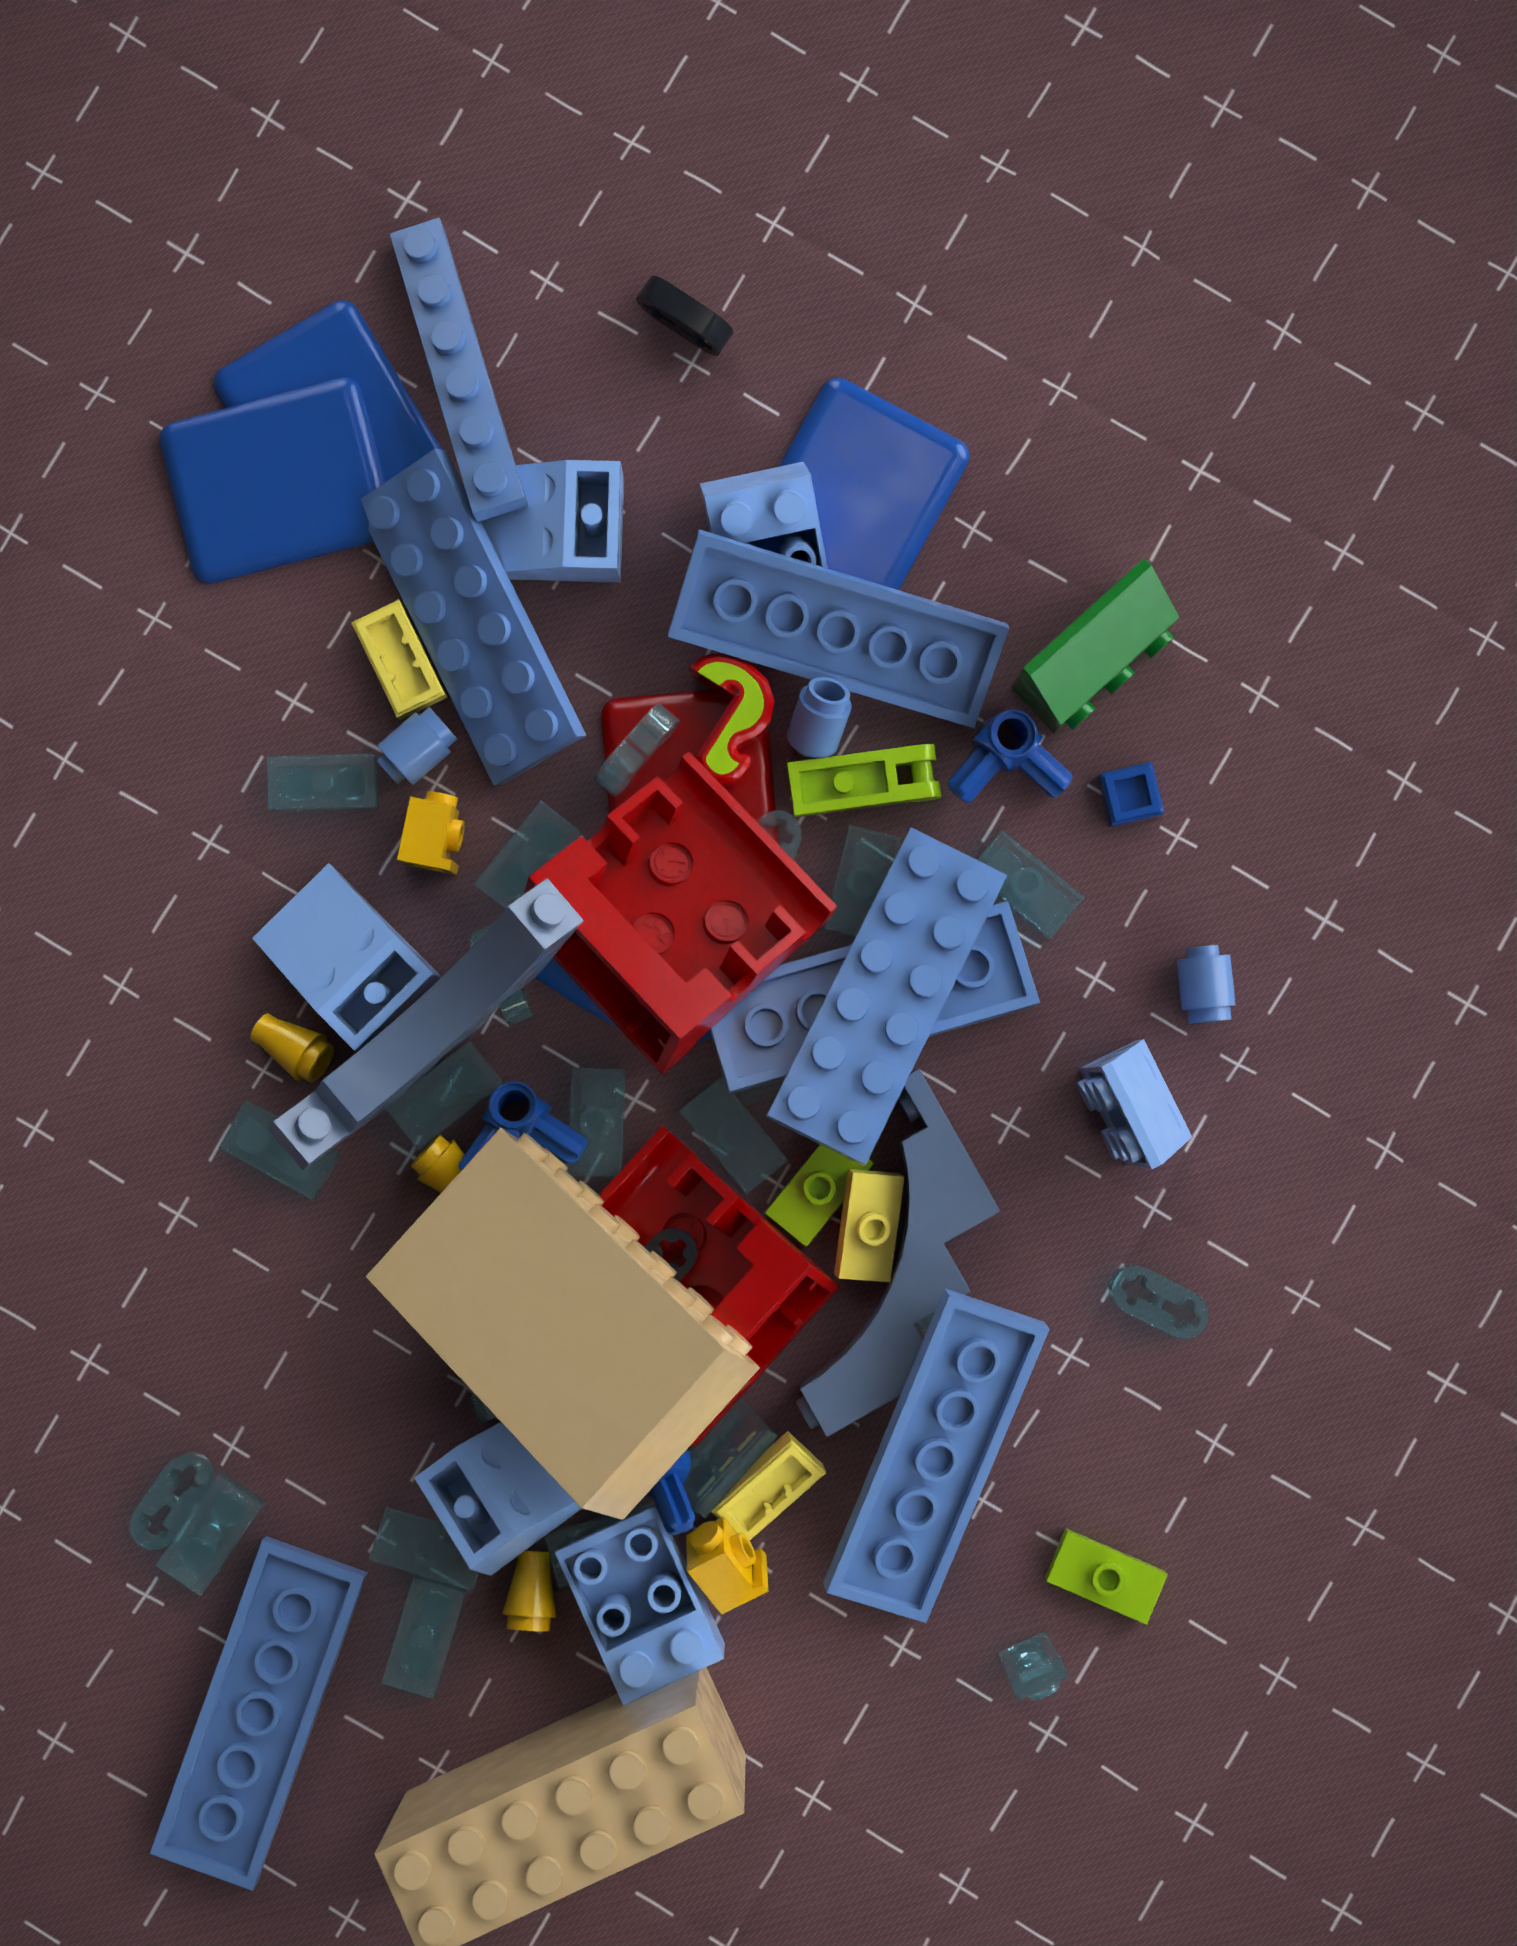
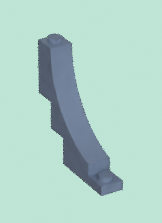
(441, 1019)
(941, 1203)

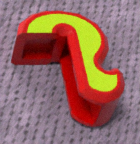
(742, 722)

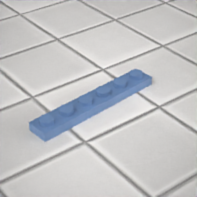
(458, 370)

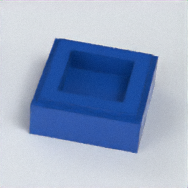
(1131, 794)

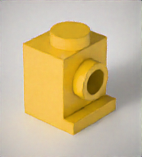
(432, 833)
(726, 1565)

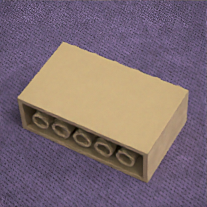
(564, 1323)
(562, 1810)

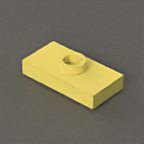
(399, 660)
(869, 1225)
(770, 1486)

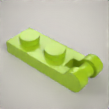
(862, 780)

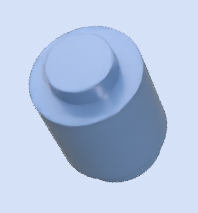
(819, 718)
(415, 747)
(1206, 984)

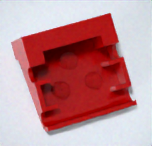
(679, 910)
(743, 1261)

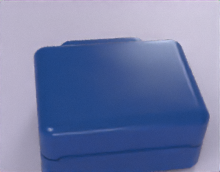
(326, 348)
(273, 479)
(874, 481)

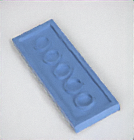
(470, 618)
(837, 628)
(886, 997)
(770, 1024)
(935, 1456)
(258, 1713)

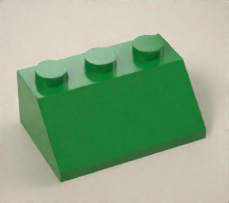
(1098, 649)

